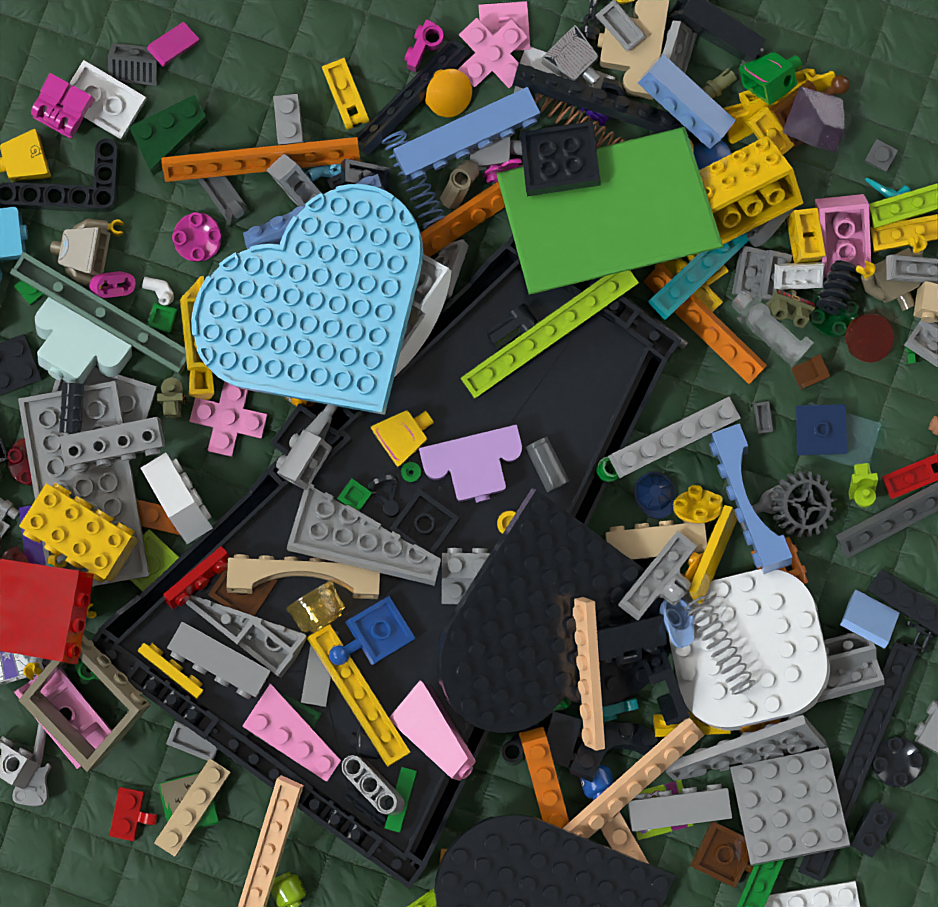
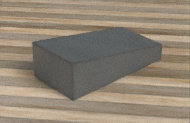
(763, 417)

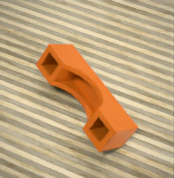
(544, 777)

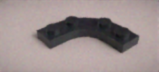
(616, 736)

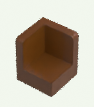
(810, 372)

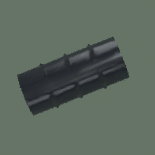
(71, 408)

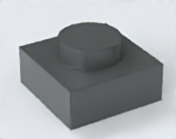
(880, 156)

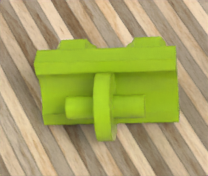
(863, 485)

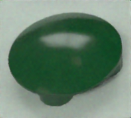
(833, 325)

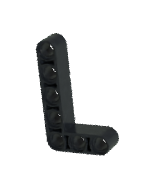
(69, 192)

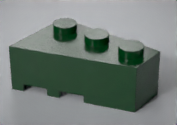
(168, 131)

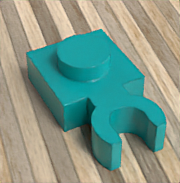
(610, 711)

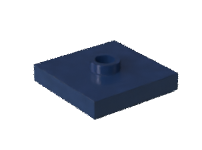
(821, 429)

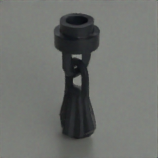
(589, 32)

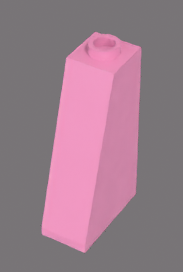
(432, 730)

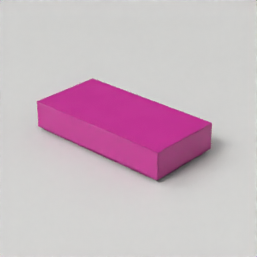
(173, 44)

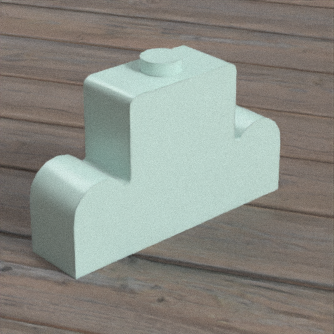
(76, 345)

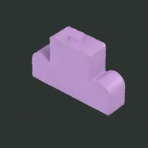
(474, 462)

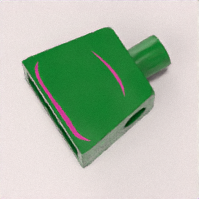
(770, 76)

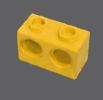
(805, 235)

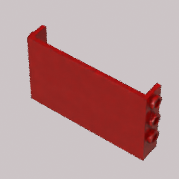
(43, 610)

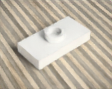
(799, 275)

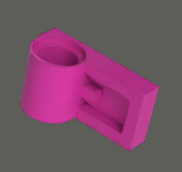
(415, 54)

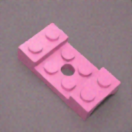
(85, 719)

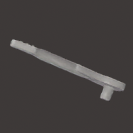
(36, 790)

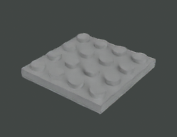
(789, 806)

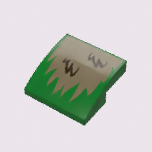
(174, 791)

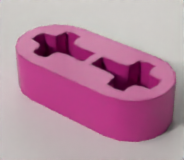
(112, 289)

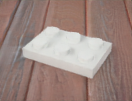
(115, 102)

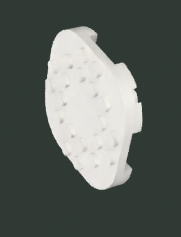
(779, 640)

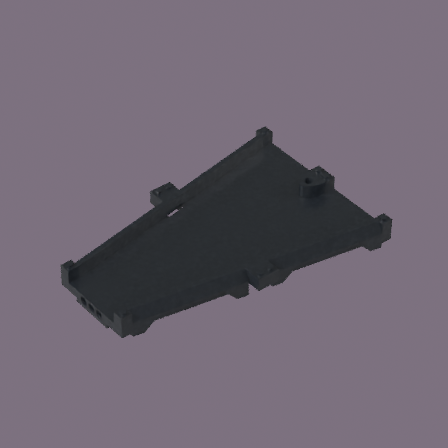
(575, 392)

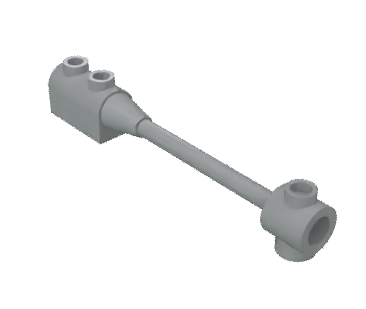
(307, 451)

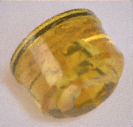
(317, 608)

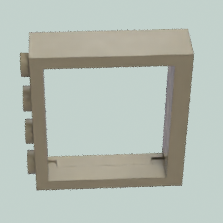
(63, 730)

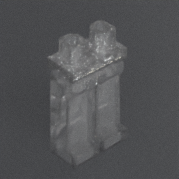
(769, 329)

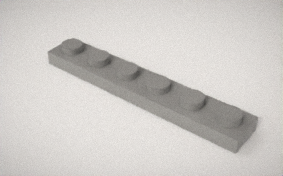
(674, 437)

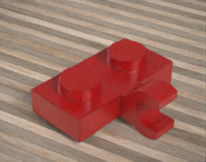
(129, 814)

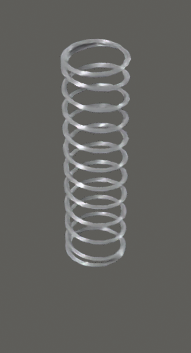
(695, 610)

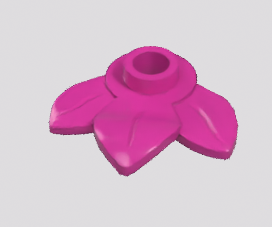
(490, 173)

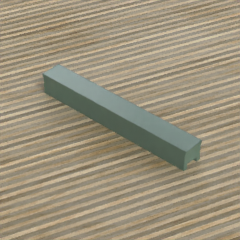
(100, 313)

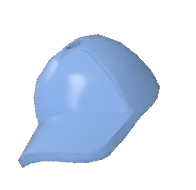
(678, 622)

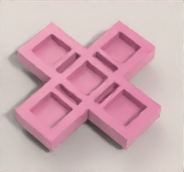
(491, 51)
(228, 419)

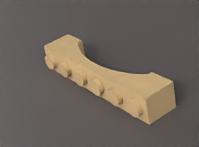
(248, 573)

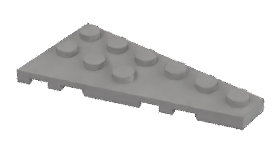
(351, 538)
(768, 743)

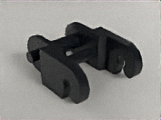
(920, 630)

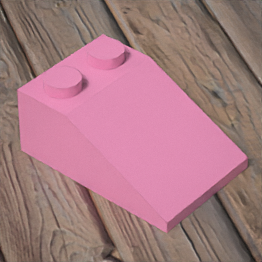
(845, 230)

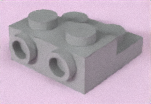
(459, 572)

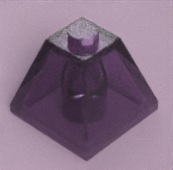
(816, 119)

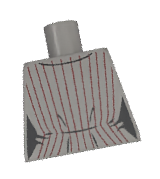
(573, 58)

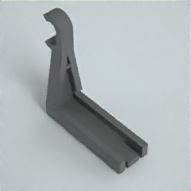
(225, 198)

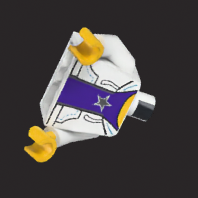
(16, 667)

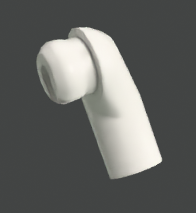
(161, 288)

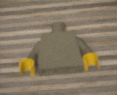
(875, 278)

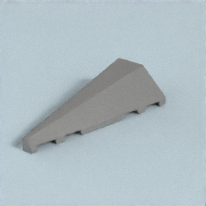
(265, 641)

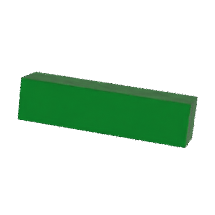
(405, 788)

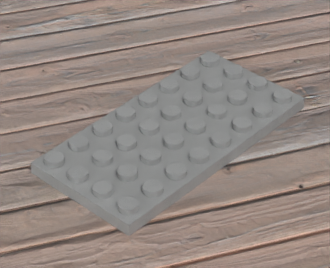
(104, 486)

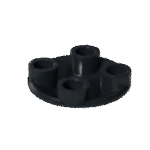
(897, 762)

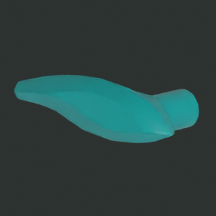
(885, 191)

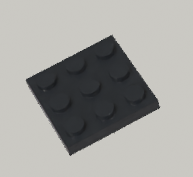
(560, 158)

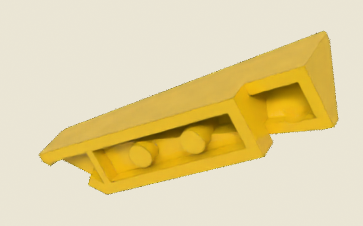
(751, 103)
(201, 376)

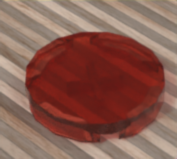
(869, 337)

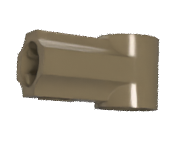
(459, 184)

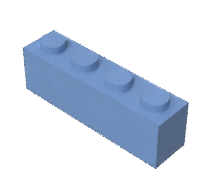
(686, 101)

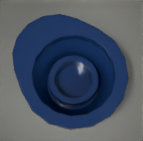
(655, 494)

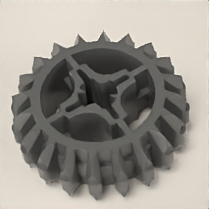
(806, 495)

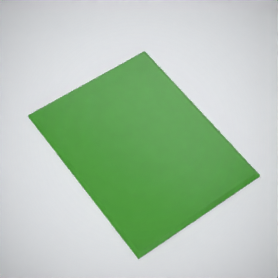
(640, 216)

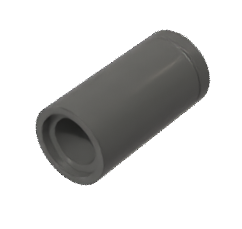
(547, 464)

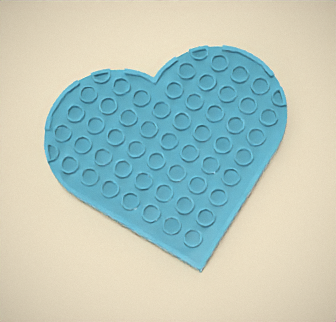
(321, 308)

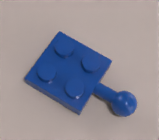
(377, 631)

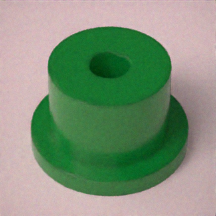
(407, 468)

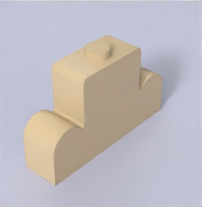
(651, 19)

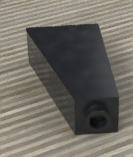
(718, 28)

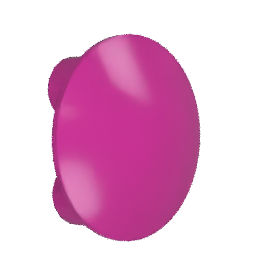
(197, 237)

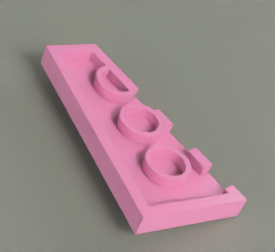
(288, 732)

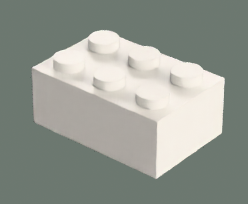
(176, 497)

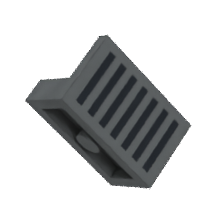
(132, 64)

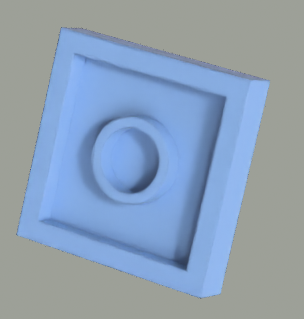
(869, 618)

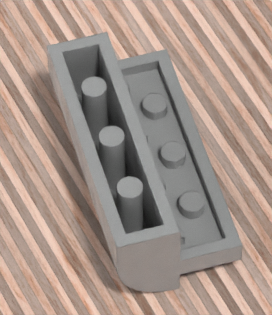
(851, 666)

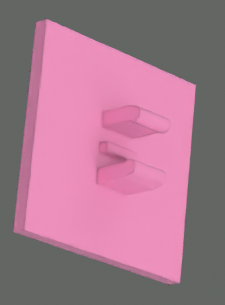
(497, 15)

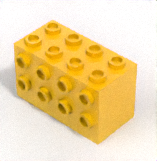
(750, 188)
(78, 532)

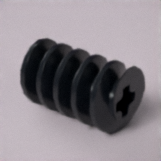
(837, 287)

